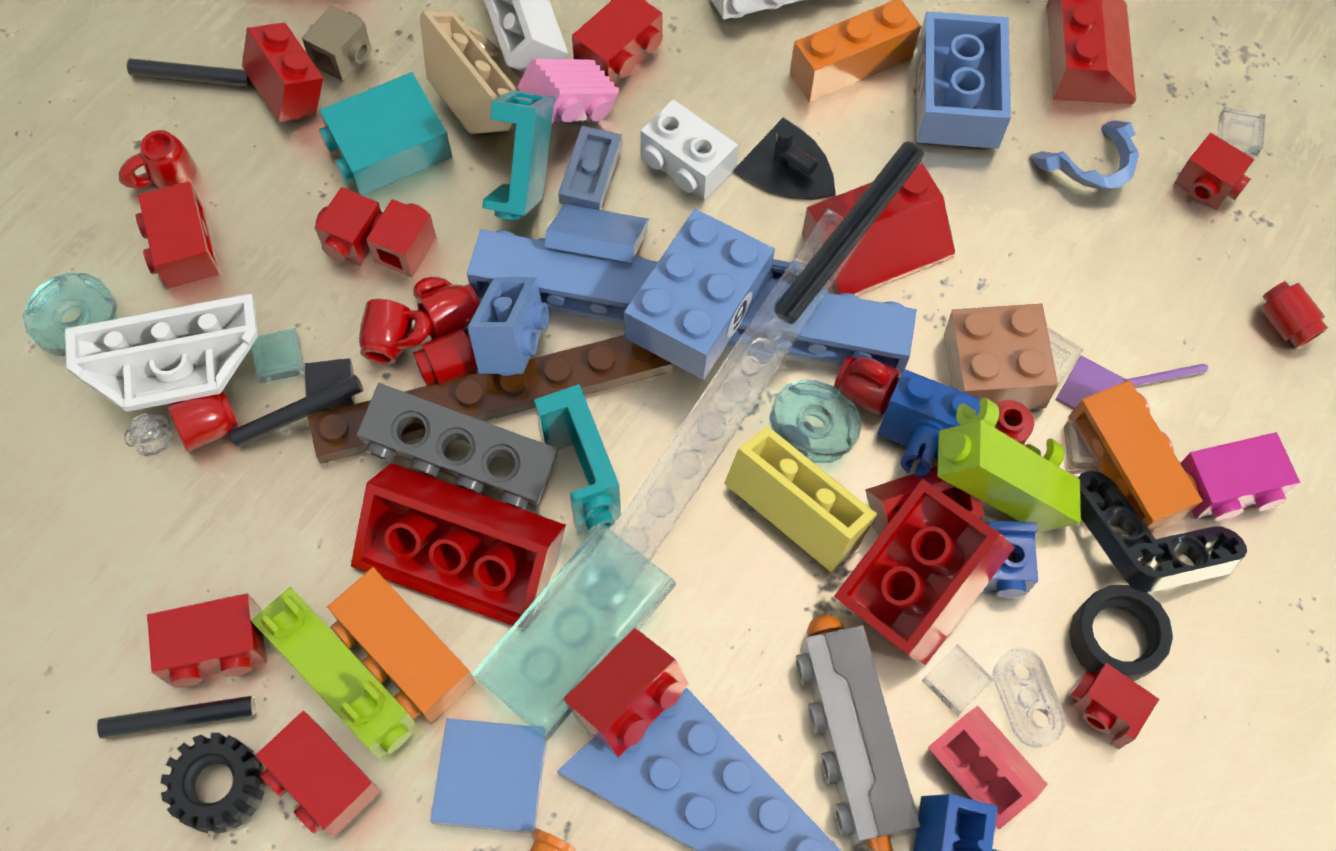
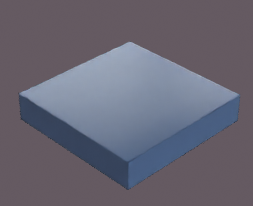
(596, 233)
(489, 776)

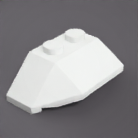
(164, 352)

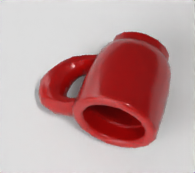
(164, 160)
(446, 304)
(387, 330)
(867, 383)
(202, 420)

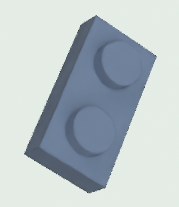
(590, 168)

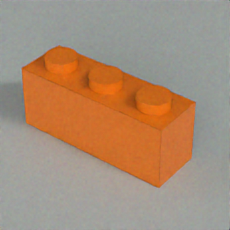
(854, 49)
(1142, 455)
(400, 647)

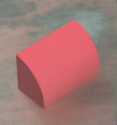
(988, 765)

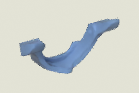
(1121, 134)

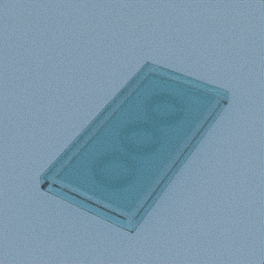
(573, 628)

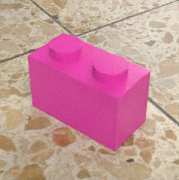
(1241, 476)

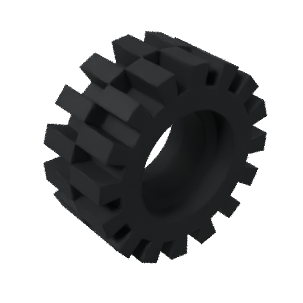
(184, 773)

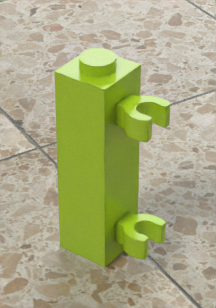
(1006, 472)
(335, 673)

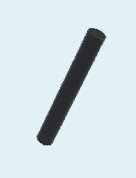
(188, 72)
(296, 411)
(176, 717)

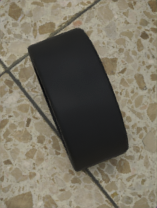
(1139, 604)

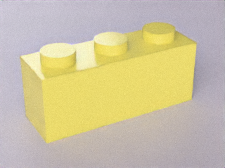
(799, 498)

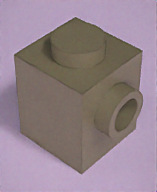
(337, 42)

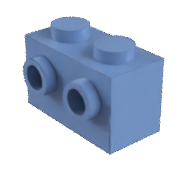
(508, 325)

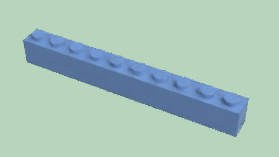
(605, 287)

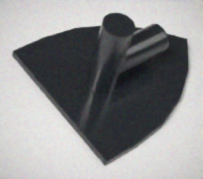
(788, 165)

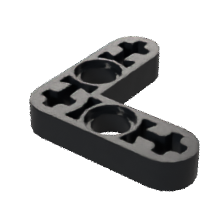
(1137, 555)

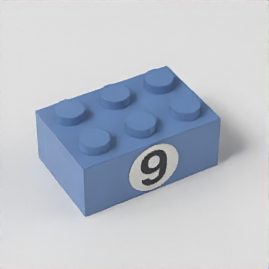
(963, 80)
(698, 293)

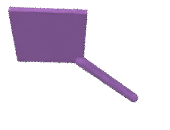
(1091, 378)

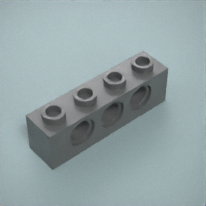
(394, 410)

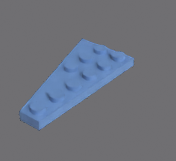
(697, 786)

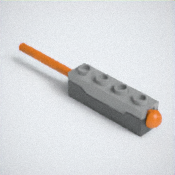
(857, 735)

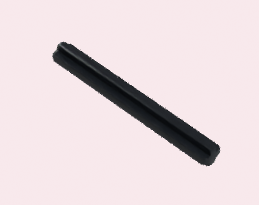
(848, 233)

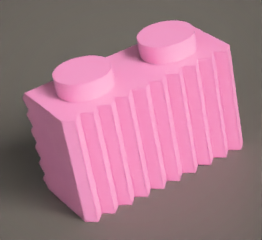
(577, 85)

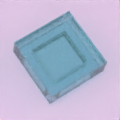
(278, 356)

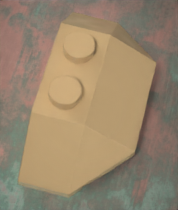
(466, 70)

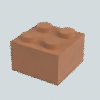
(1002, 354)

